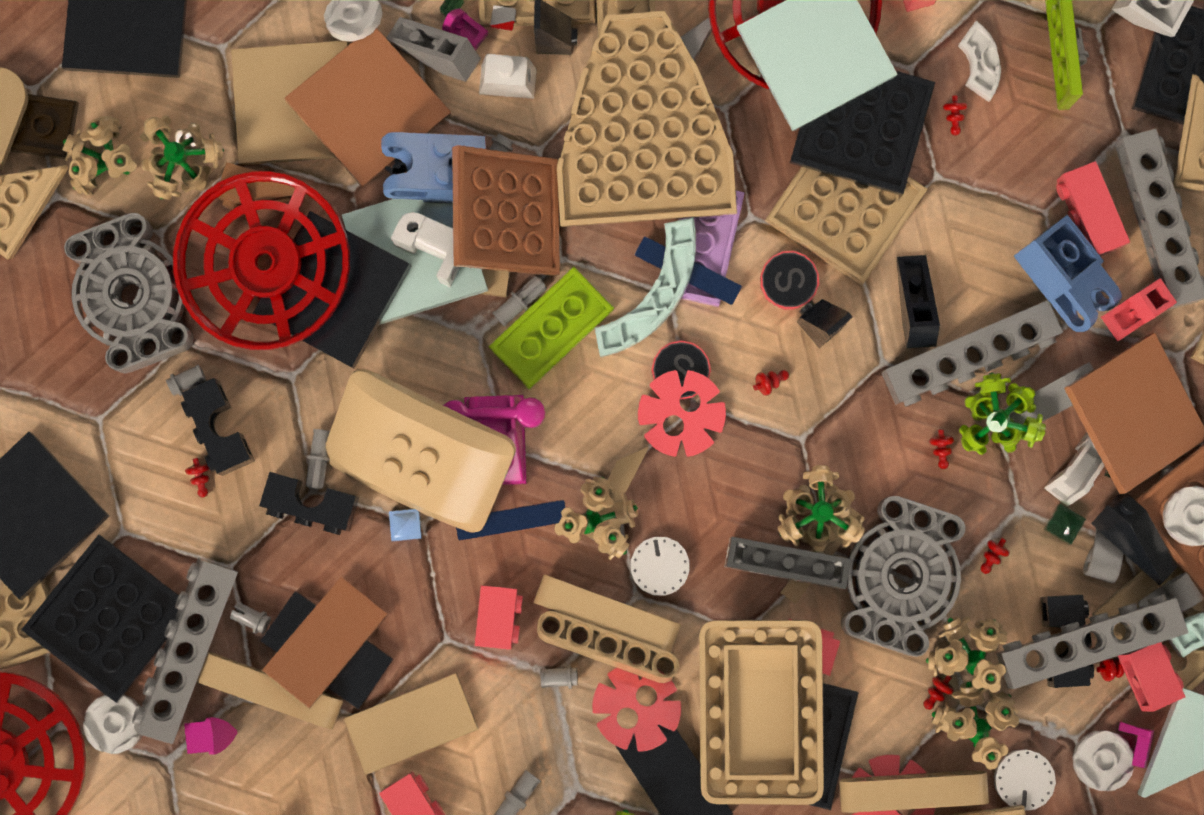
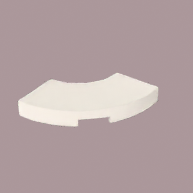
(983, 61)

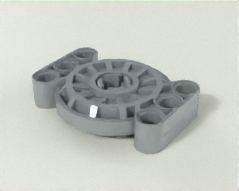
(99, 286)
(930, 569)

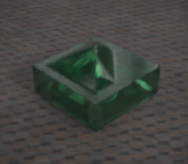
(1064, 524)

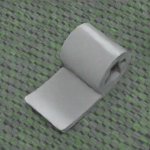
(1103, 559)
(1179, 587)

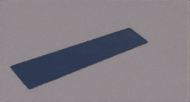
(701, 276)
(518, 519)

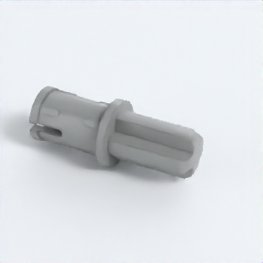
(519, 301)
(317, 460)

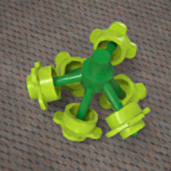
(1005, 431)

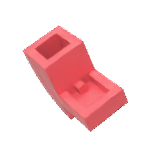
(1138, 309)

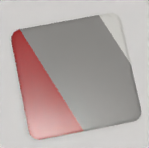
(503, 18)

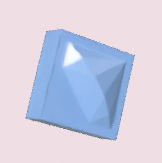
(405, 525)

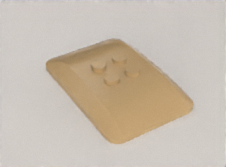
(418, 451)
(761, 712)

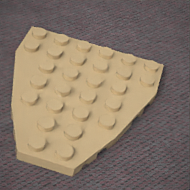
(643, 132)

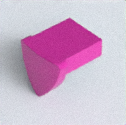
(461, 24)
(209, 736)
(1143, 743)

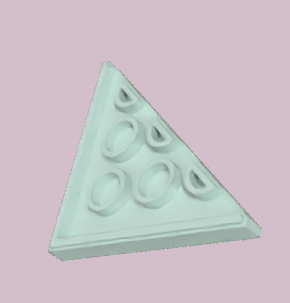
(1179, 746)

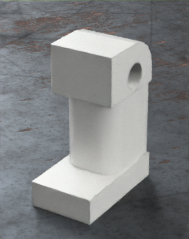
(431, 238)
(1078, 475)

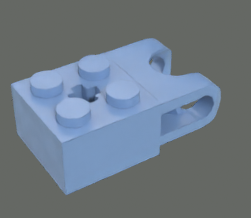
(427, 162)
(1069, 274)

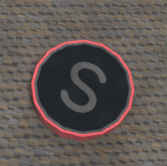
(789, 280)
(681, 357)

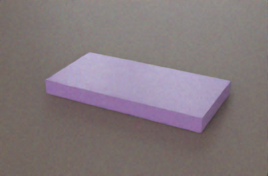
(713, 248)

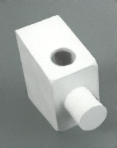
(507, 76)

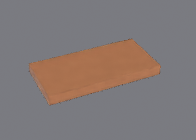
(324, 642)

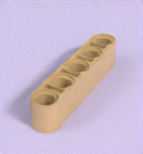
(607, 613)
(623, 646)
(259, 688)
(914, 791)

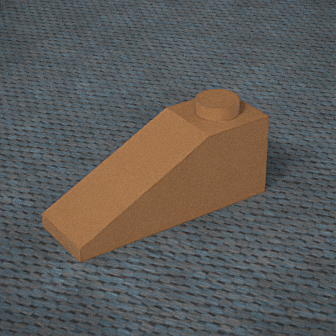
(258, 190)

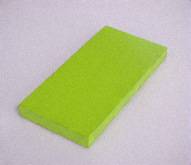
(1064, 52)
(551, 328)

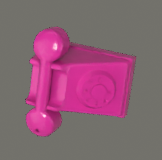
(508, 416)

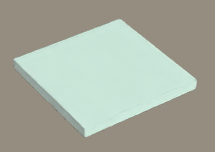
(816, 55)
(421, 286)

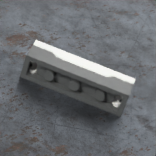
(787, 563)

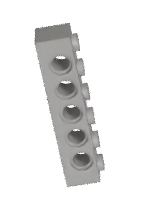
(1146, 207)
(1039, 318)
(1167, 625)
(165, 725)

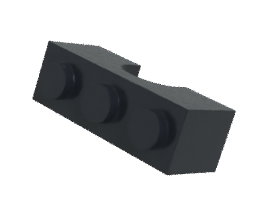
(204, 405)
(283, 497)
(1059, 612)

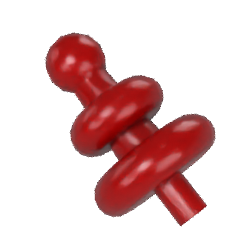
(955, 115)
(765, 382)
(942, 450)
(199, 479)
(993, 556)
(1110, 669)
(942, 686)

